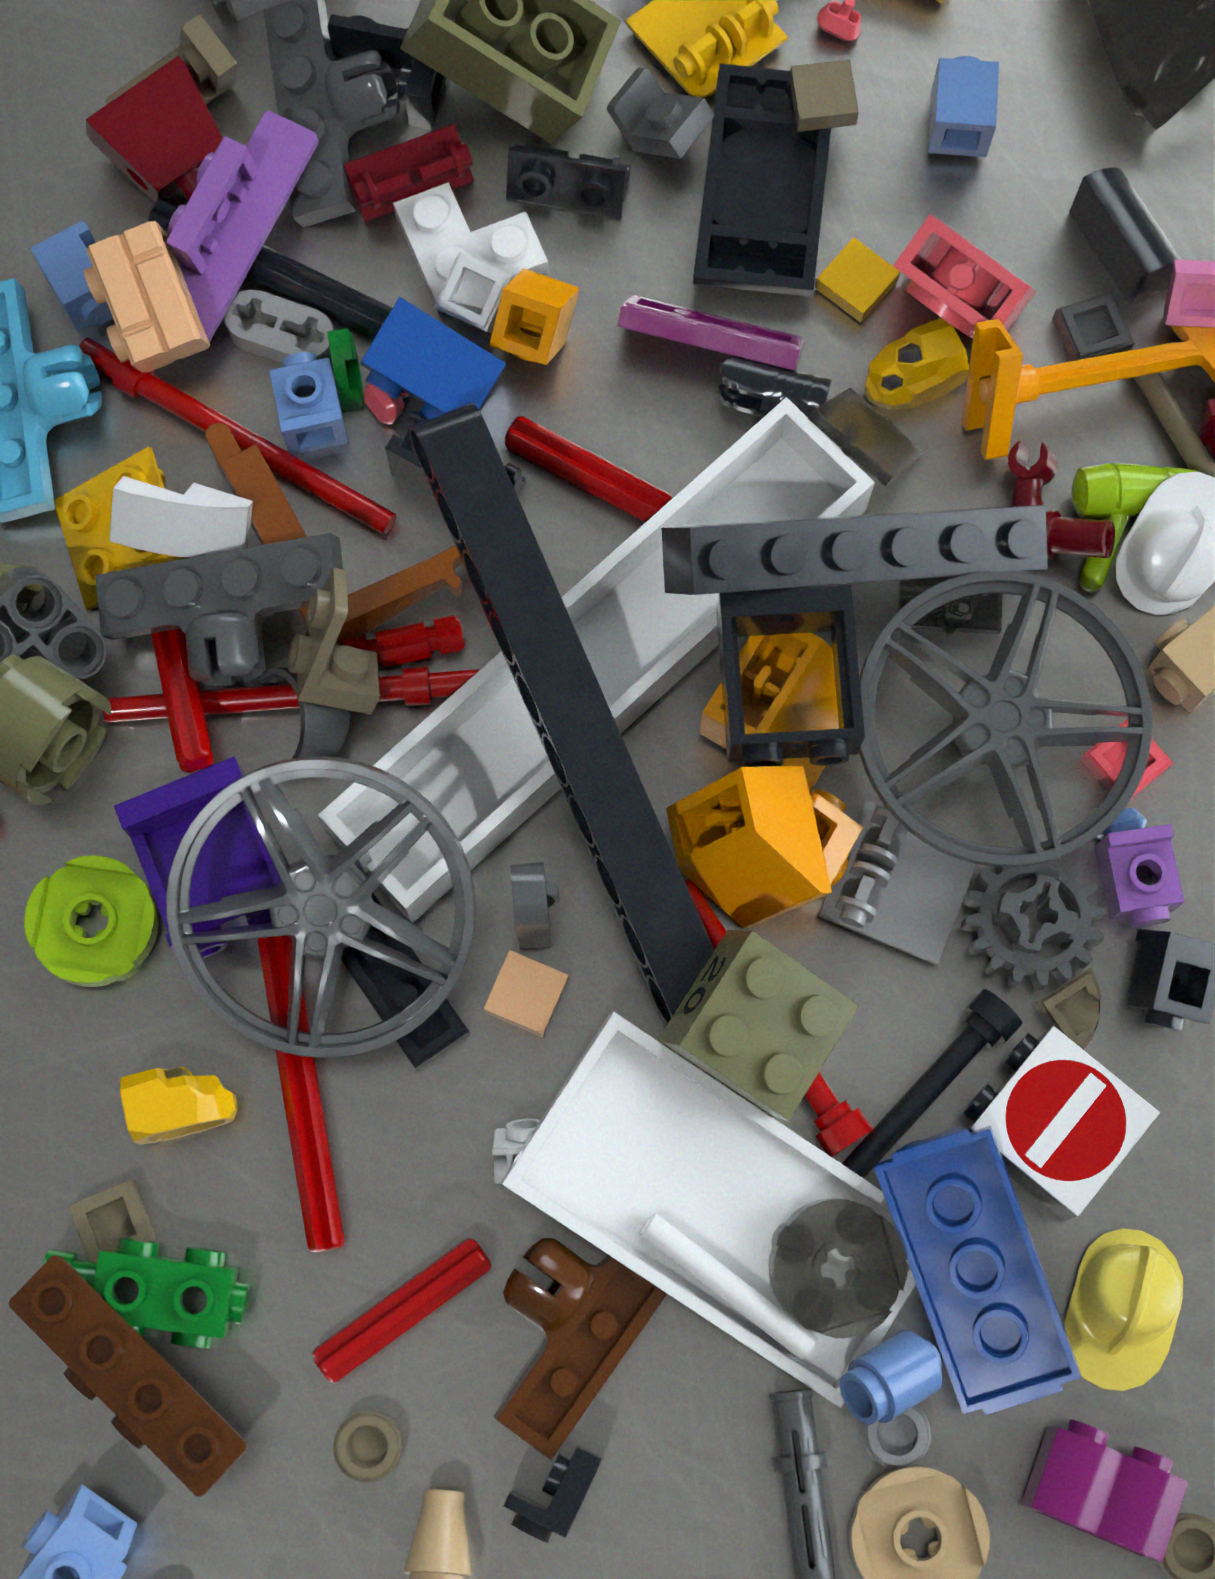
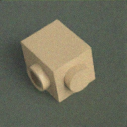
(1186, 662)

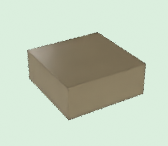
(823, 95)
(111, 1216)

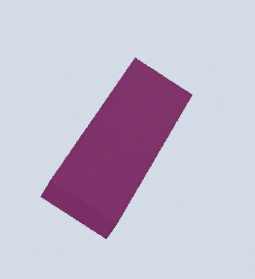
(711, 332)

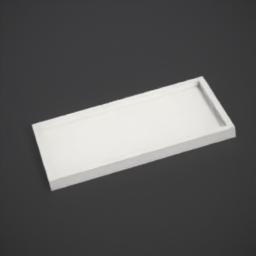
(660, 1136)

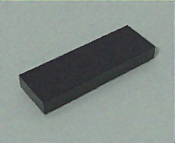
(393, 989)

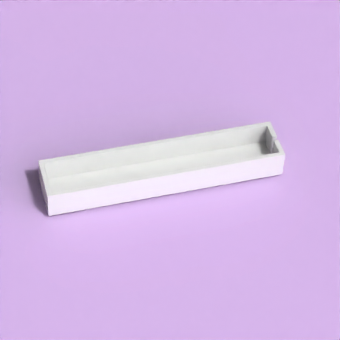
(480, 748)

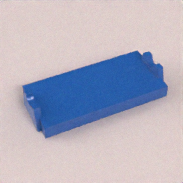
(977, 1270)

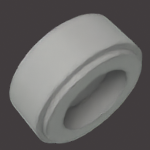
(898, 1442)

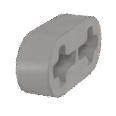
(283, 322)

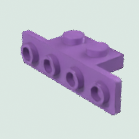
(235, 210)

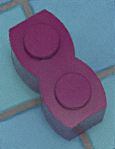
(1104, 1491)

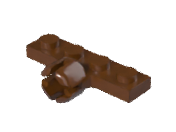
(588, 1326)

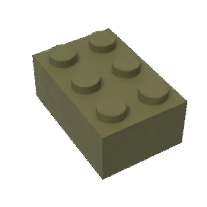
(517, 55)

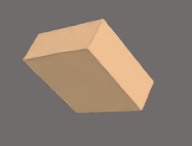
(526, 993)

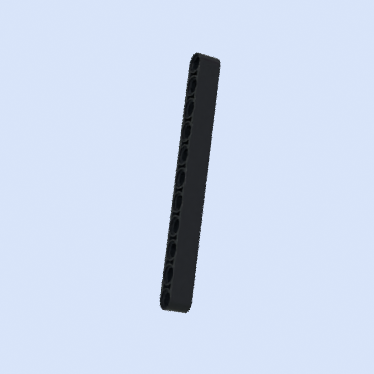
(564, 701)

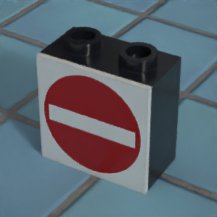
(1060, 1121)

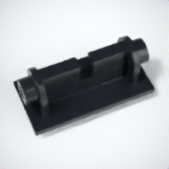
(564, 182)

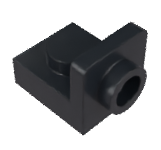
(567, 1485)

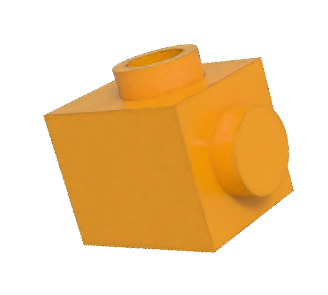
(534, 316)

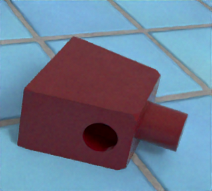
(157, 132)

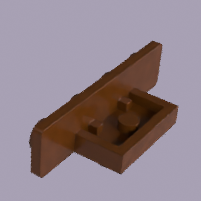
(129, 1376)

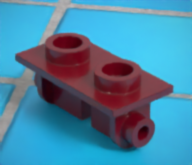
(409, 170)

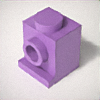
(1124, 894)

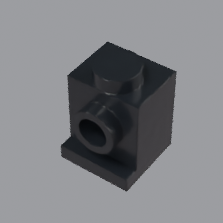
(1173, 979)

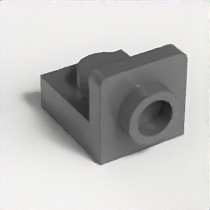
(655, 119)

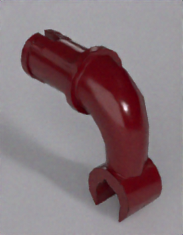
(1064, 534)

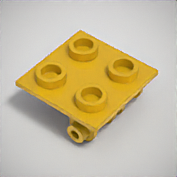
(700, 34)
(87, 522)

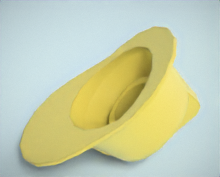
(1124, 1309)

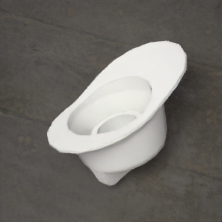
(1171, 546)

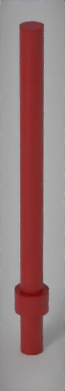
(285, 464)
(415, 686)

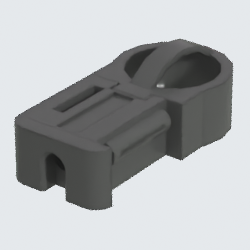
(531, 904)

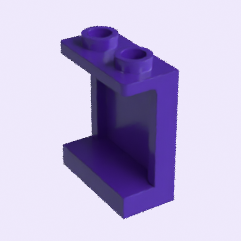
(229, 860)

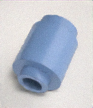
(891, 1378)

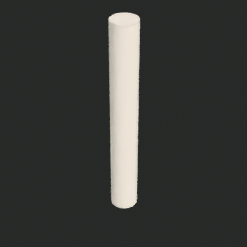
(728, 1286)

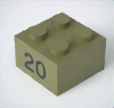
(759, 1023)

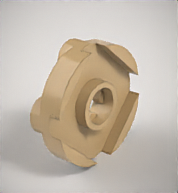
(939, 1502)

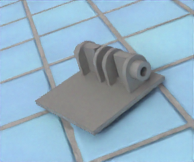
(898, 888)

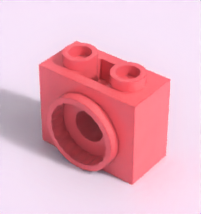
(960, 279)

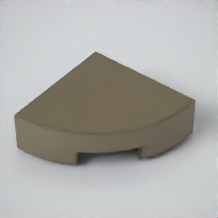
(1073, 1008)

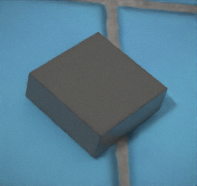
(1093, 328)

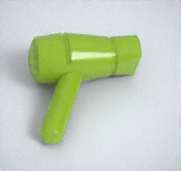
(1114, 495)

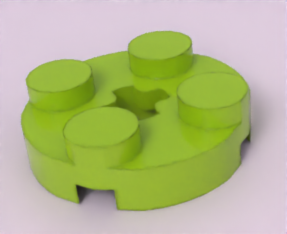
(71, 892)

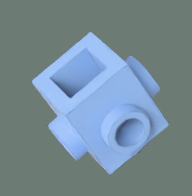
(80, 1542)

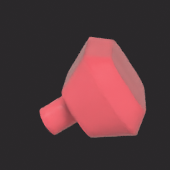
(840, 20)
(383, 406)

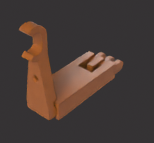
(276, 522)

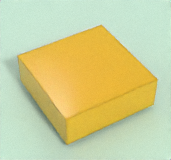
(857, 279)

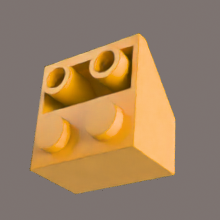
(784, 689)
(752, 843)

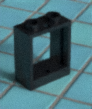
(790, 613)

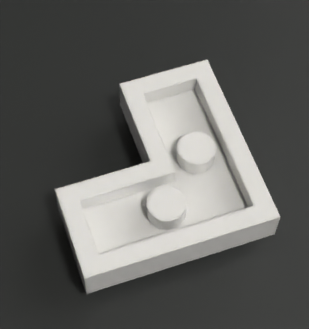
(439, 231)

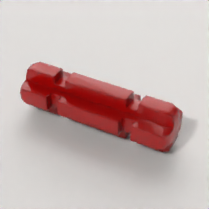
(412, 641)

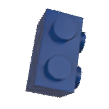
(429, 362)

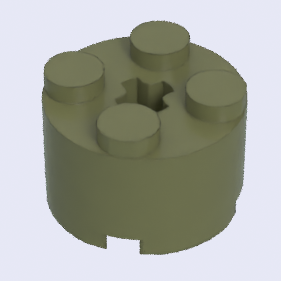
(46, 727)

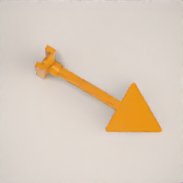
(1001, 381)

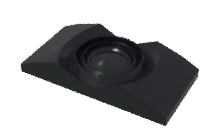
(760, 188)

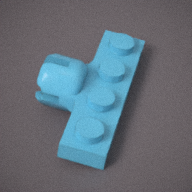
(34, 398)

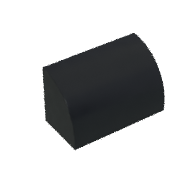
(1123, 234)

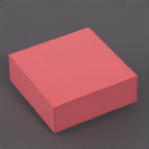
(1106, 760)

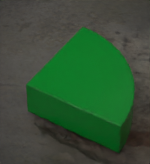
(346, 369)

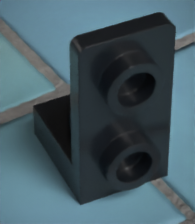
(417, 83)

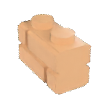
(146, 298)

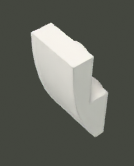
(178, 524)

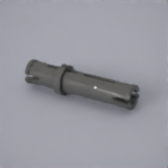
(795, 1412)

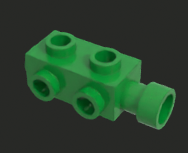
(162, 1288)

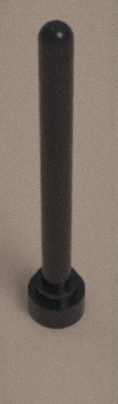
(986, 1024)

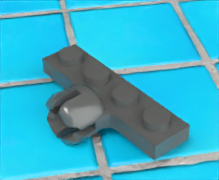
(327, 99)
(217, 601)

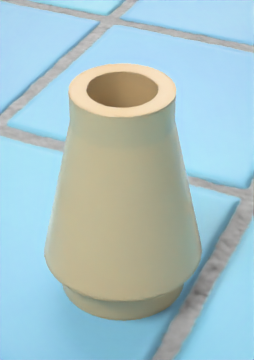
(440, 1539)

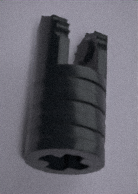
(761, 387)

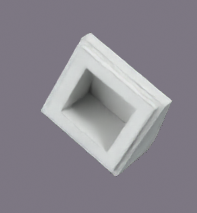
(473, 292)

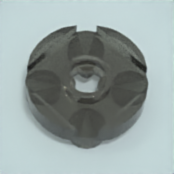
(870, 1287)

